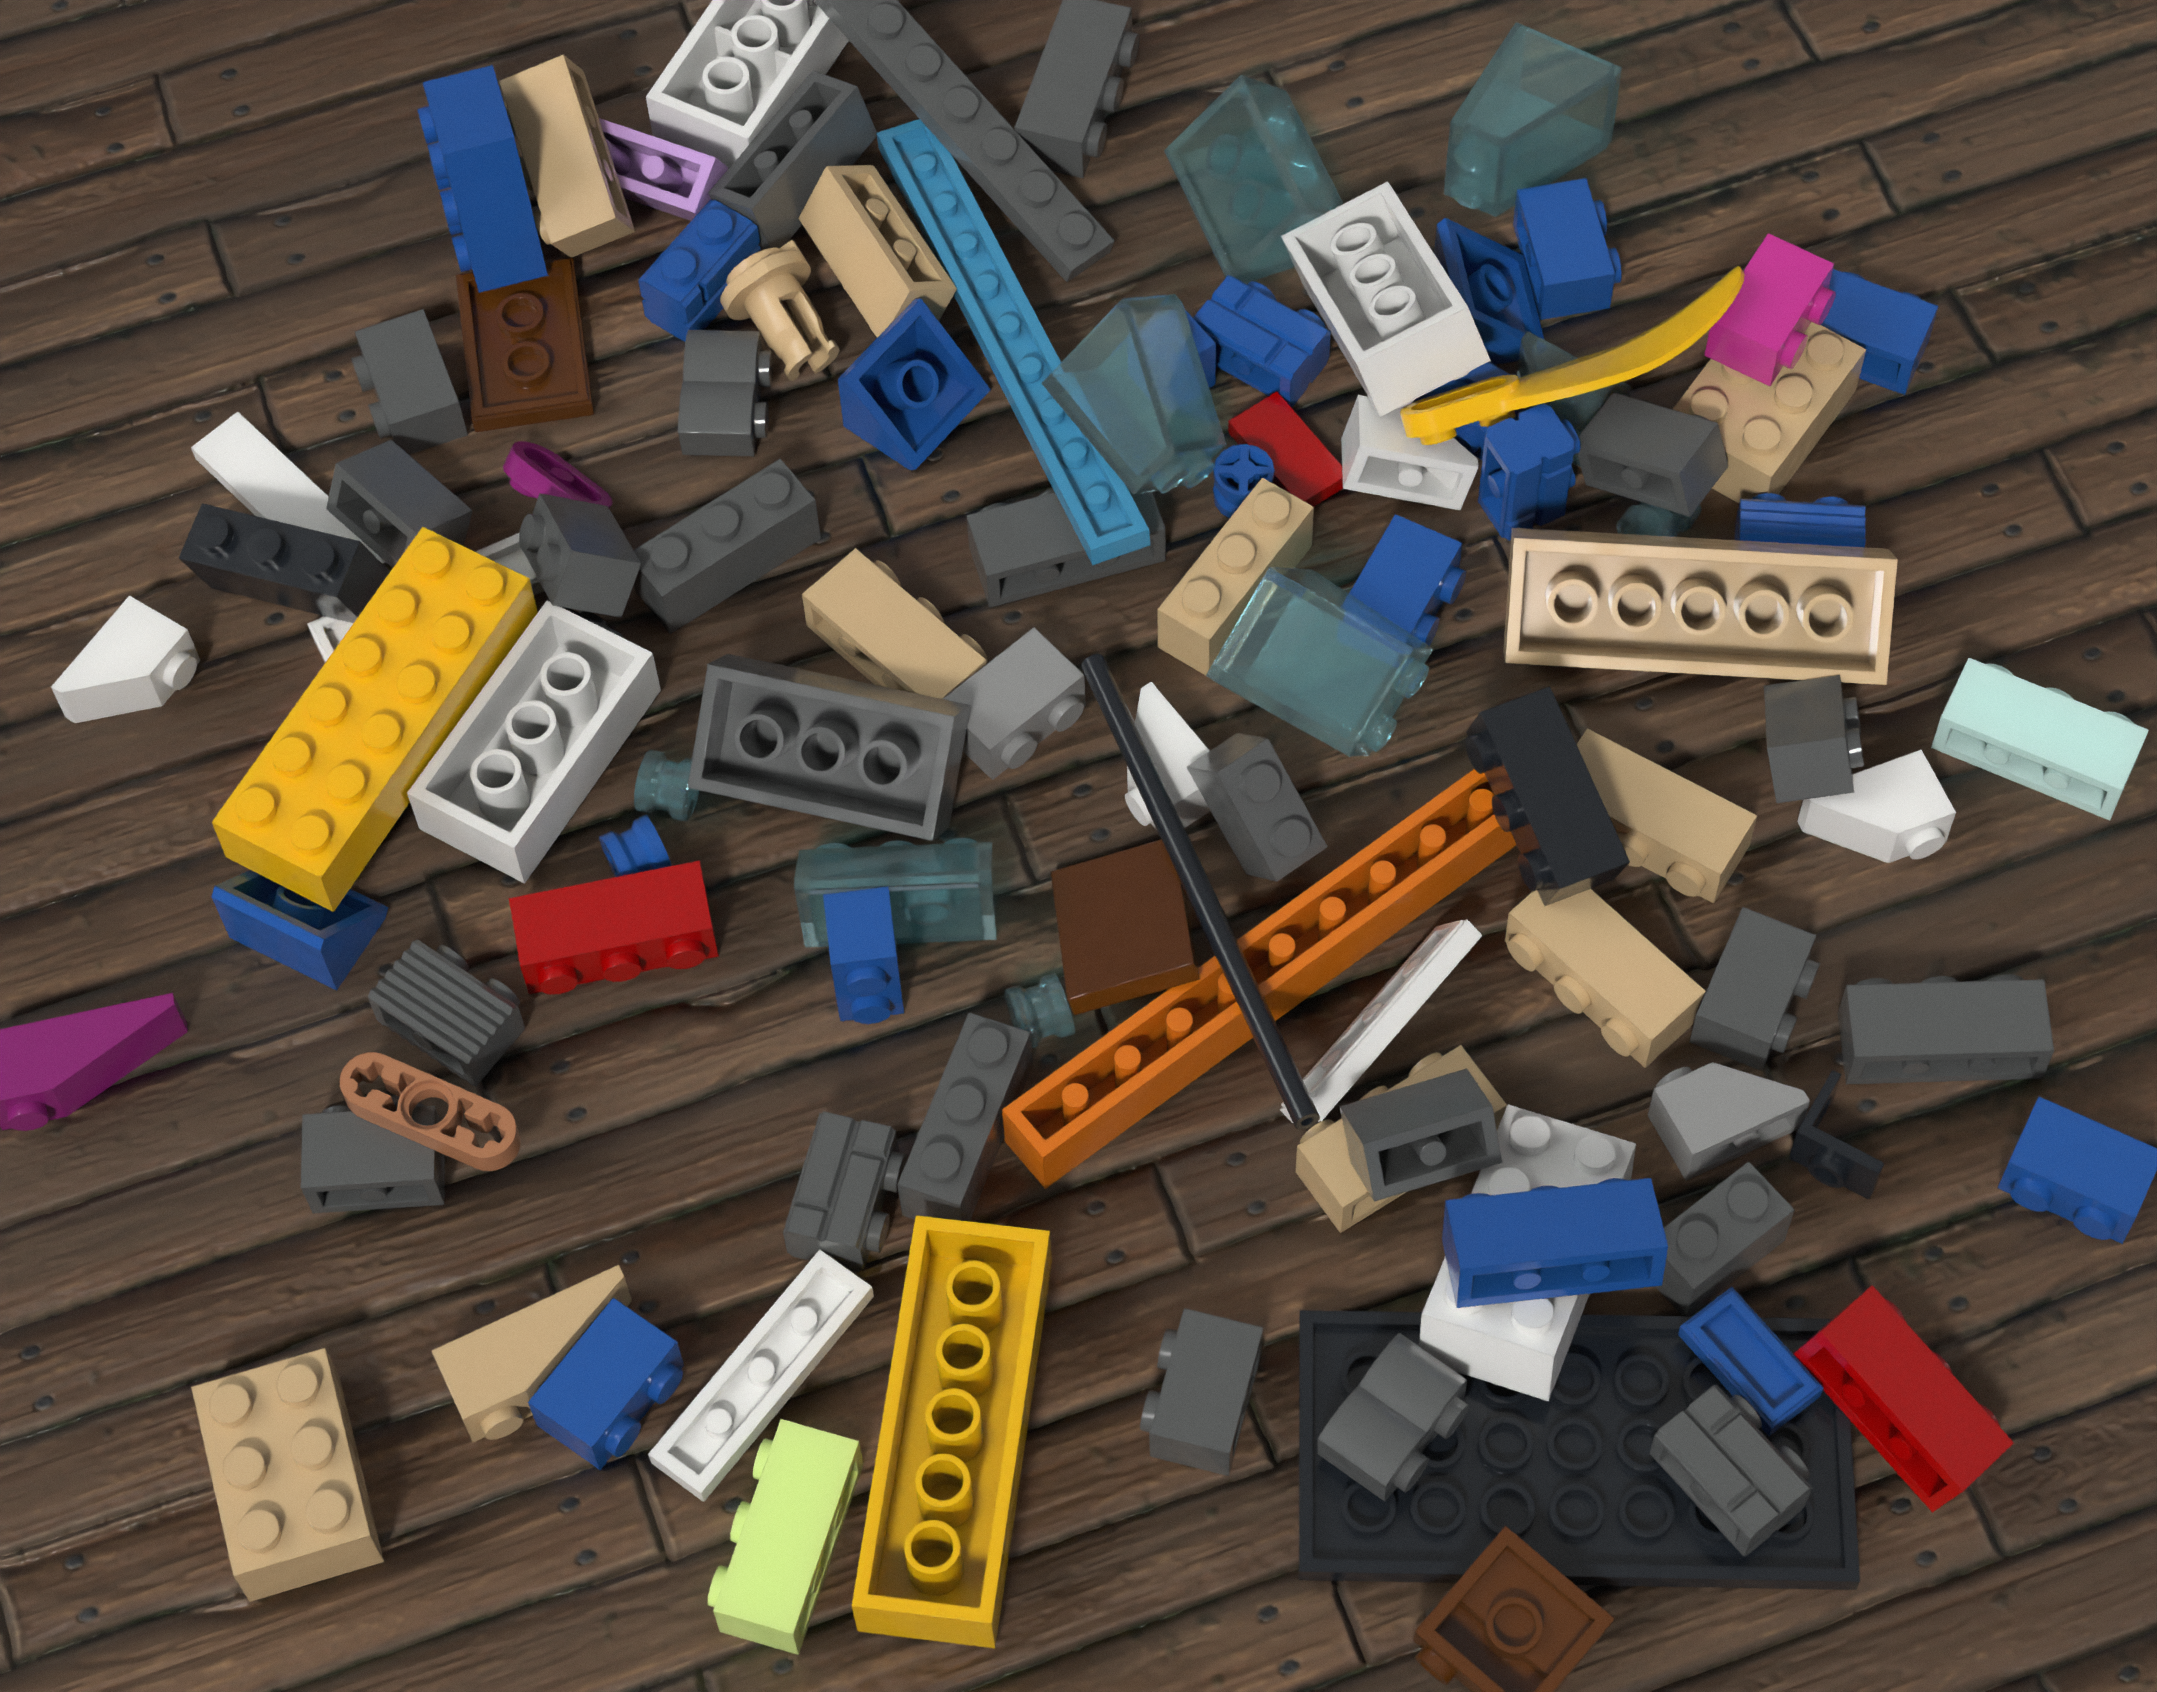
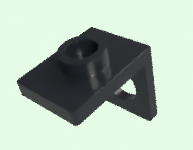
(1830, 1158)

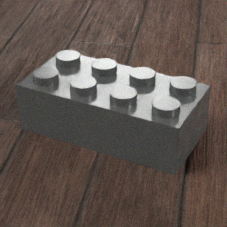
(828, 746)

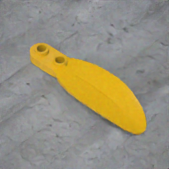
(1497, 397)

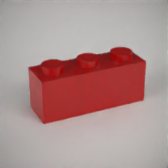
(613, 928)
(1903, 1399)

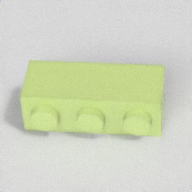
(786, 1536)

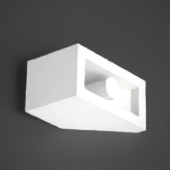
(1389, 464)
(127, 665)
(1172, 749)
(1891, 814)

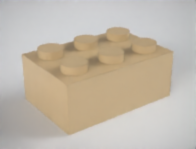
(1777, 426)
(286, 1475)

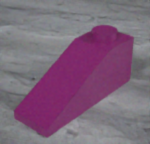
(70, 1059)

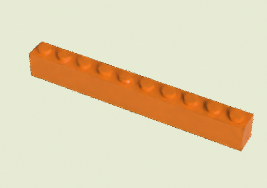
(1290, 957)

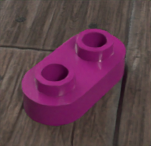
(540, 470)

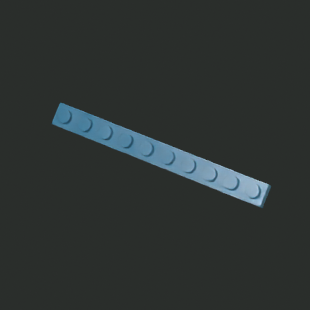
(1011, 340)

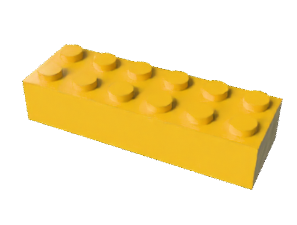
(374, 719)
(953, 1433)

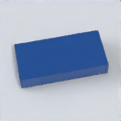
(1750, 1360)

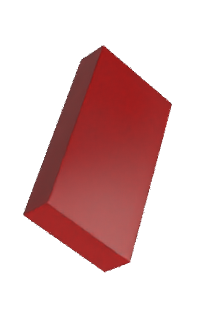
(1298, 456)

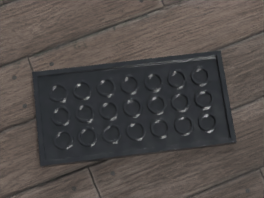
(1563, 1470)

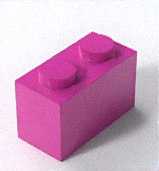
(1773, 309)

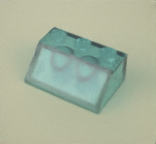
(1251, 177)
(933, 888)

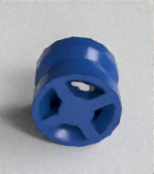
(1242, 468)
(635, 849)

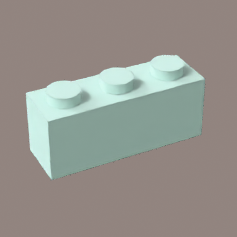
(2039, 738)

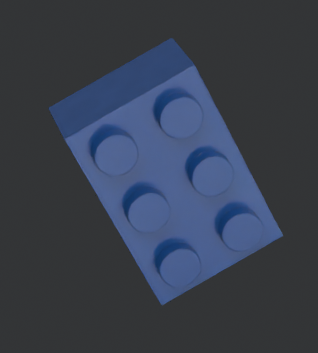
(485, 179)

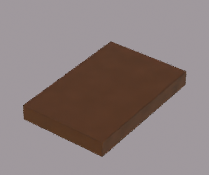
(525, 350)
(1123, 927)

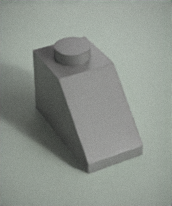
(1721, 1115)

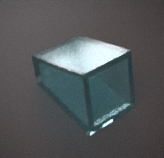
(1529, 120)
(1142, 395)
(1321, 661)

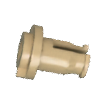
(771, 294)

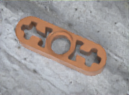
(414, 1086)

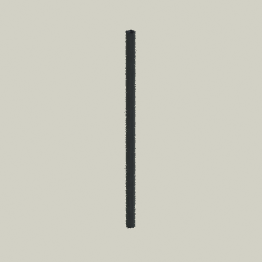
(1201, 894)

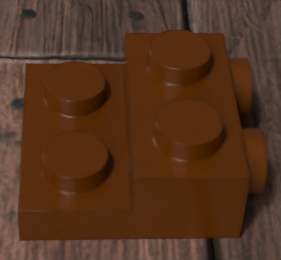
(1510, 1623)

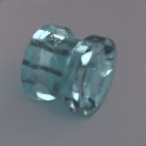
(664, 786)
(1040, 1009)

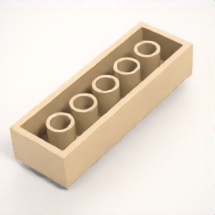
(1699, 606)

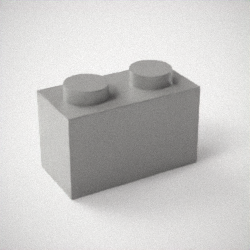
(1019, 703)

